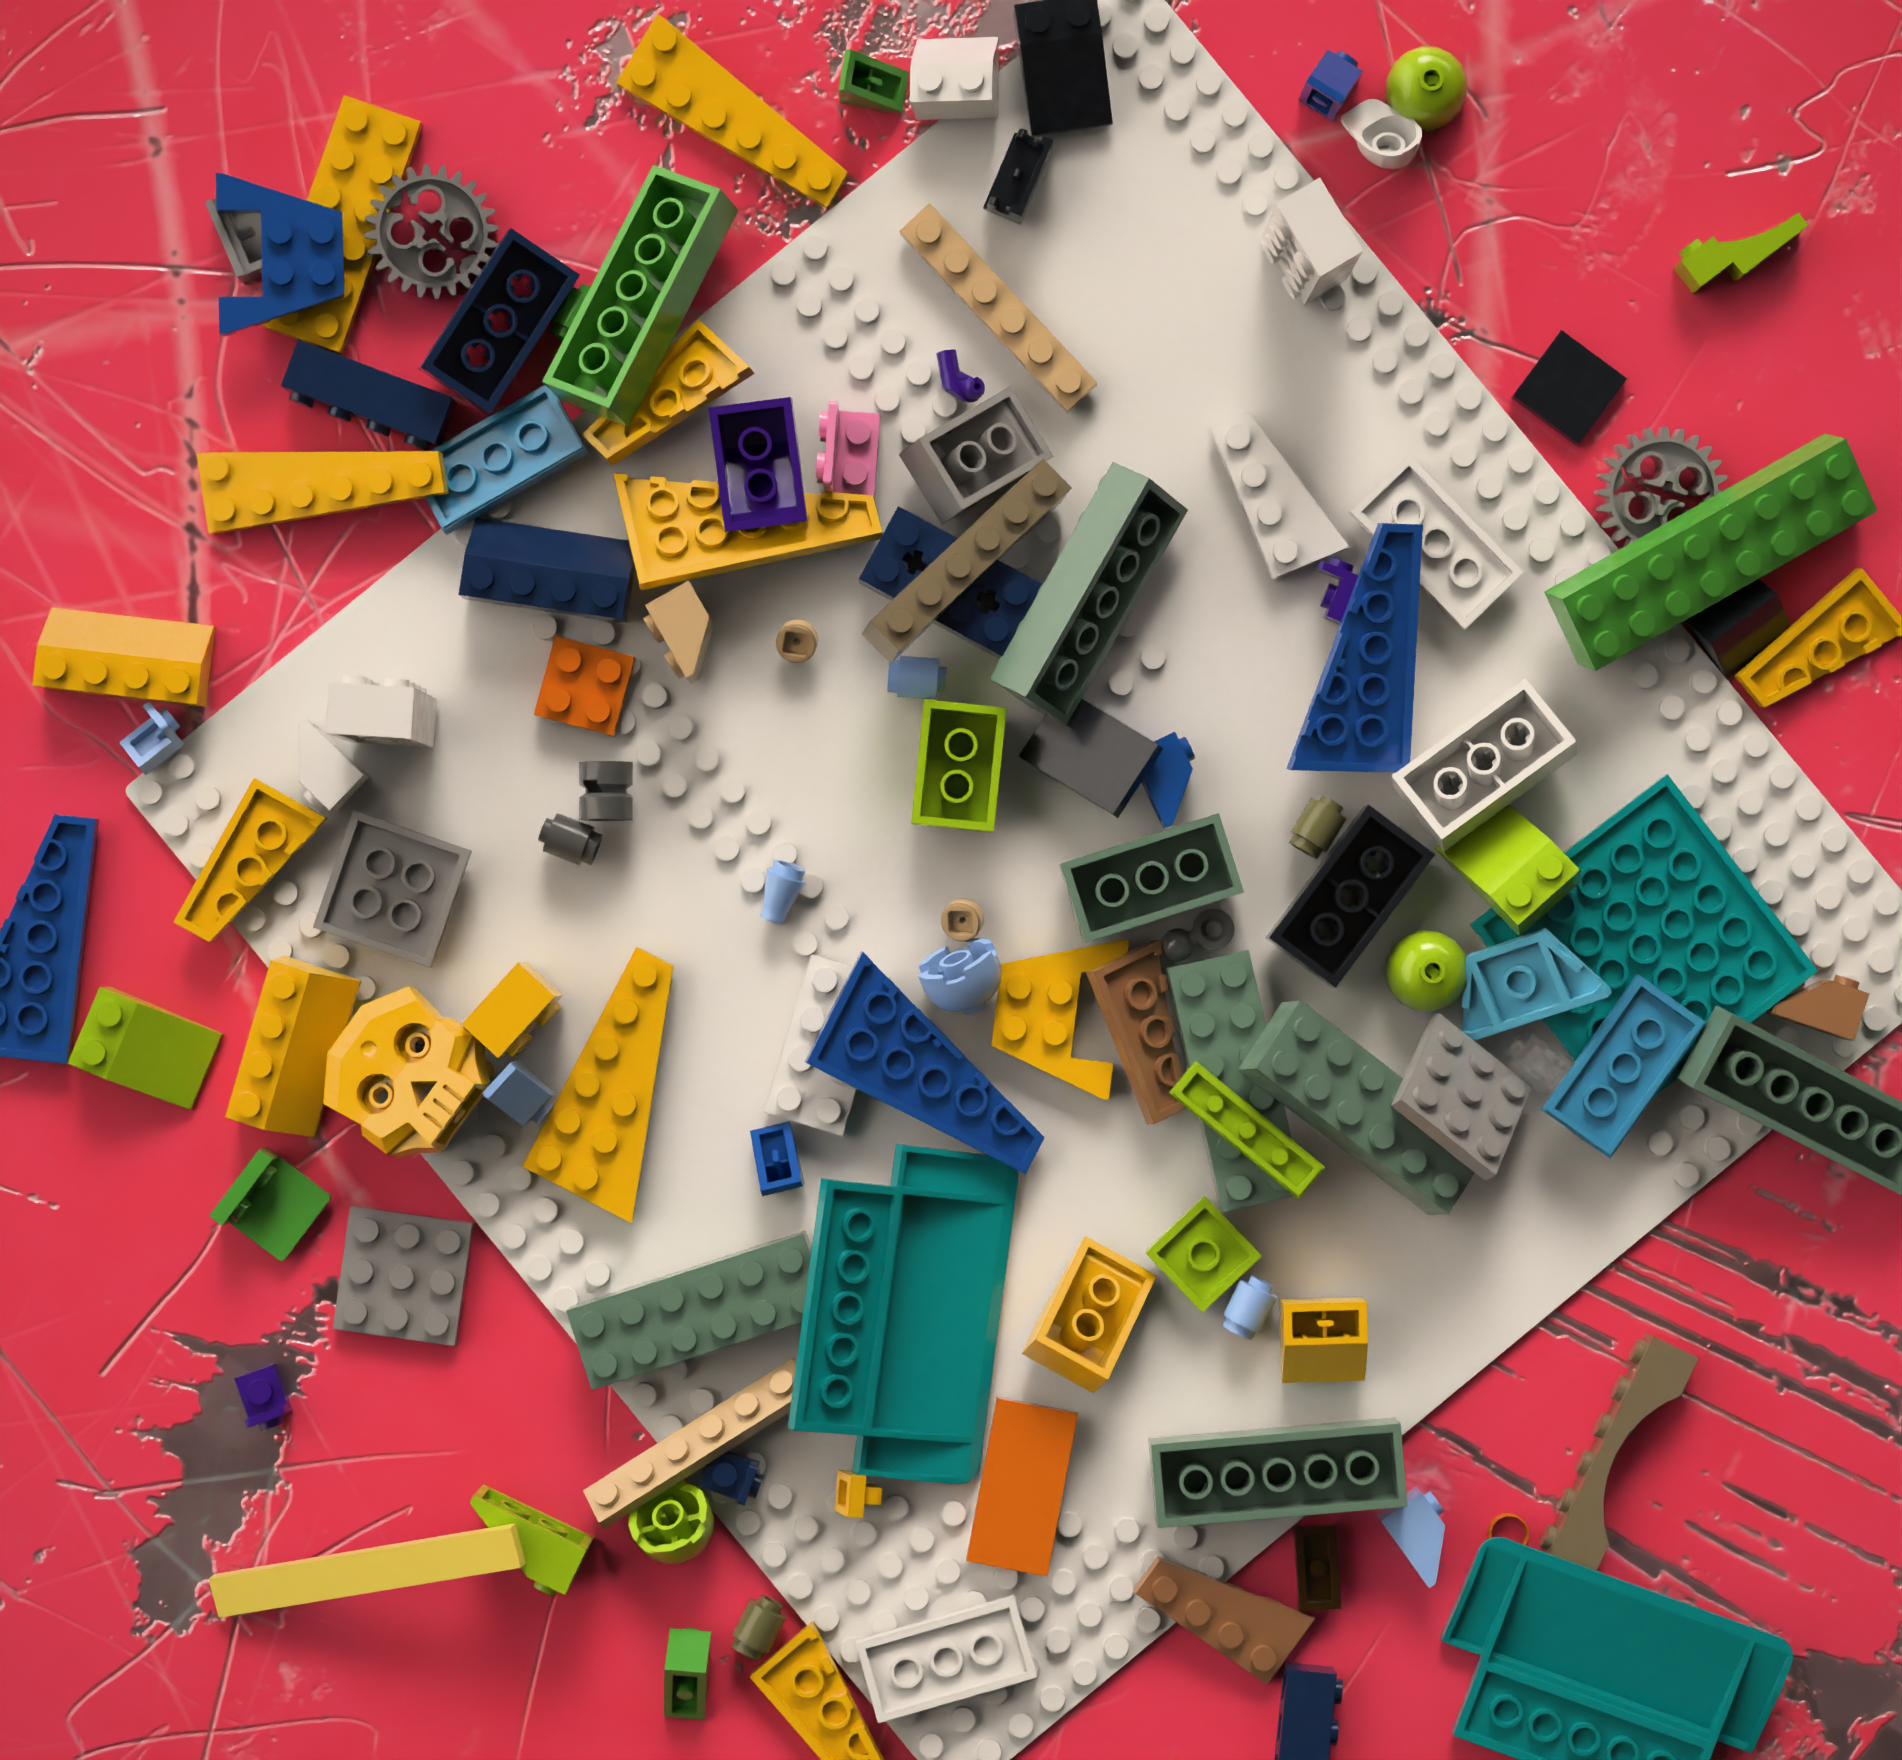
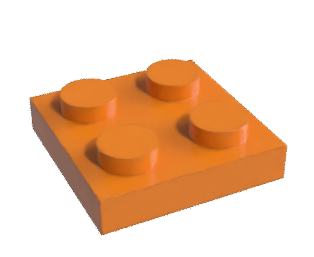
(584, 686)

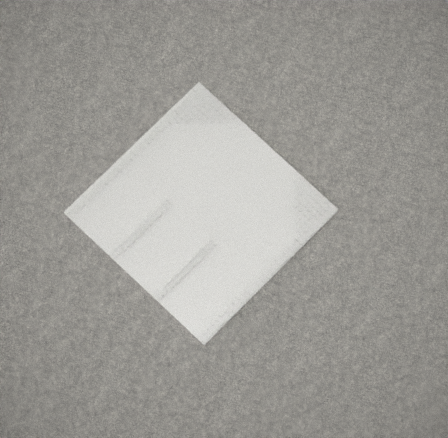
(1161, 291)

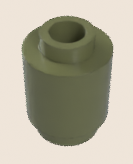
(1317, 826)
(758, 1627)

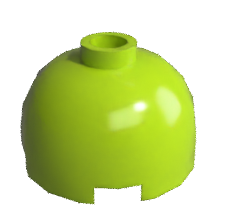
(1427, 86)
(1413, 958)
(673, 1524)

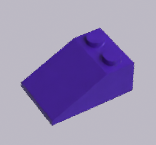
(758, 464)

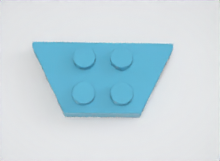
(1524, 983)

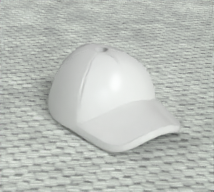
(1383, 134)

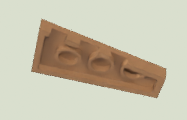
(1138, 1019)
(1237, 1623)

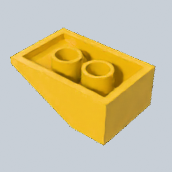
(1089, 1315)

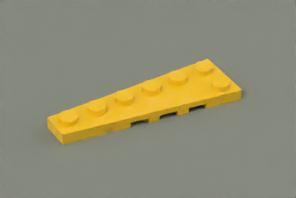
(705, 97)
(282, 487)

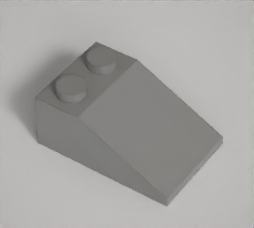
(975, 455)

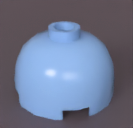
(962, 978)

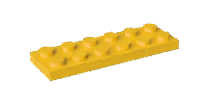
(359, 157)

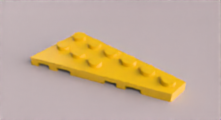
(681, 533)
(603, 1112)

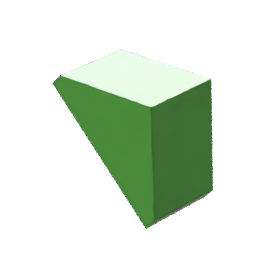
(871, 83)

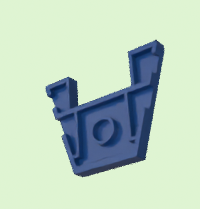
(298, 254)

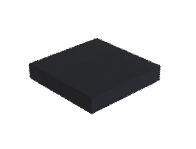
(1569, 388)

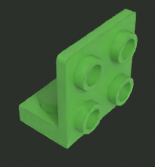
(272, 1203)

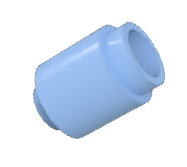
(916, 677)
(1249, 1307)

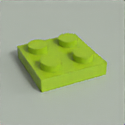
(1203, 1253)

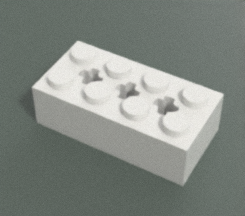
(1310, 242)
(381, 714)
(1486, 738)

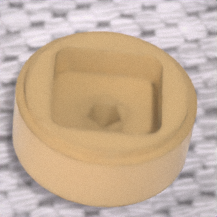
(797, 641)
(962, 920)

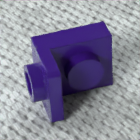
(1338, 596)
(263, 1397)

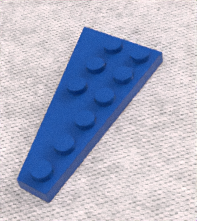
(1367, 686)
(46, 943)
(901, 1058)

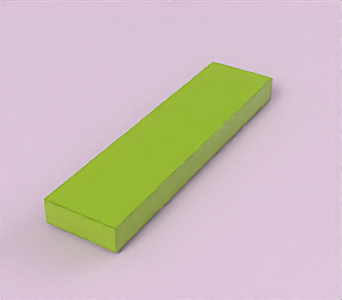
(1246, 1129)

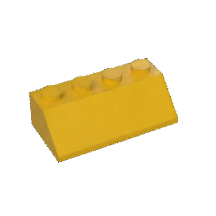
(125, 657)
(288, 1045)

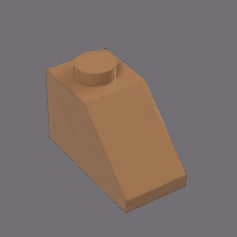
(1825, 1007)

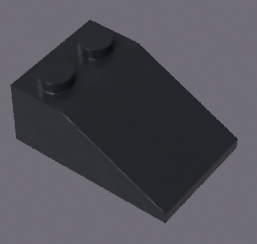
(1062, 65)

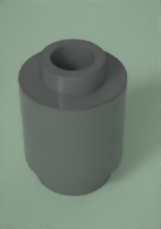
(570, 839)

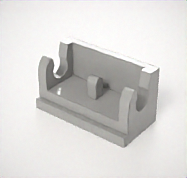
(241, 240)

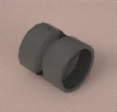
(606, 791)

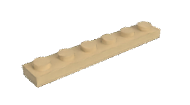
(998, 307)
(692, 1446)

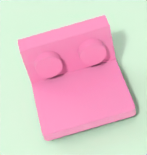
(850, 451)

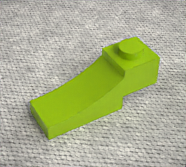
(1707, 260)

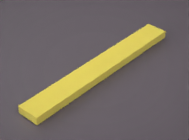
(367, 1570)

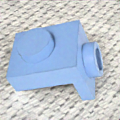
(153, 740)

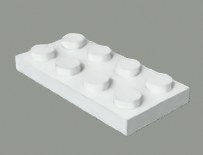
(1458, 559)
(799, 1089)
(946, 1659)

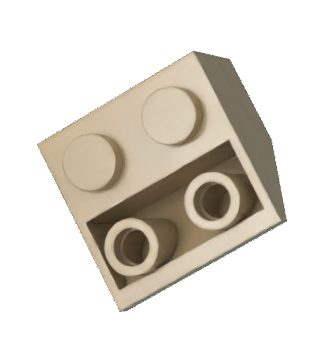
(684, 626)

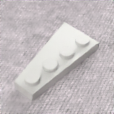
(1276, 503)

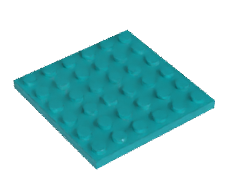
(1666, 907)

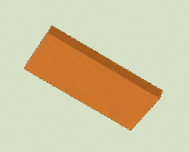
(1022, 1486)

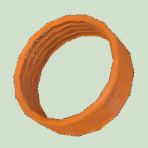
(1503, 1515)

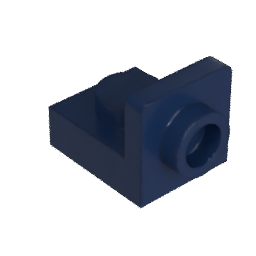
(732, 1477)

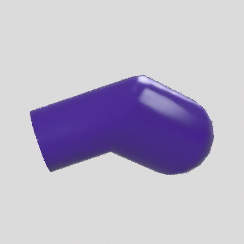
(955, 381)

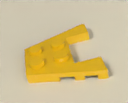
(1039, 1013)

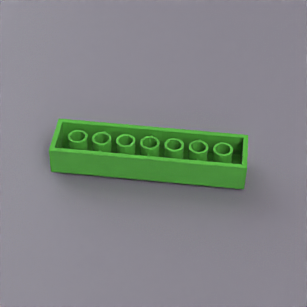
(1711, 551)

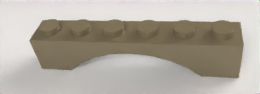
(966, 560)
(1654, 1378)

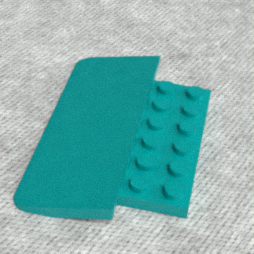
(906, 1313)
(1603, 1665)

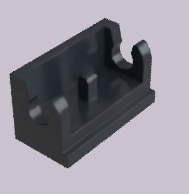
(1018, 176)

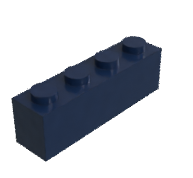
(368, 394)
(1306, 1712)

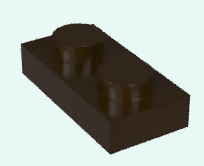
(1316, 1567)

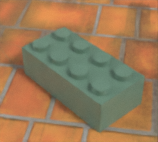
(1151, 878)

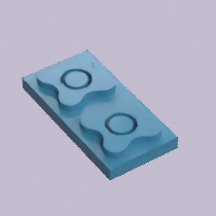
(504, 457)
(1623, 1066)

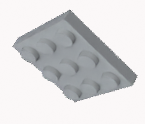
(392, 889)
(1461, 1097)
(403, 1275)

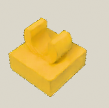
(853, 1493)

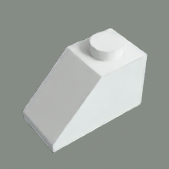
(326, 769)

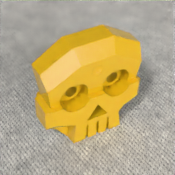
(380, 1054)

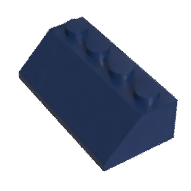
(548, 570)

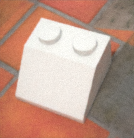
(955, 78)

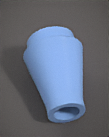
(781, 889)

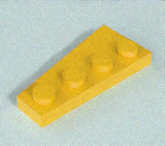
(688, 378)
(1837, 629)
(250, 852)
(815, 1699)

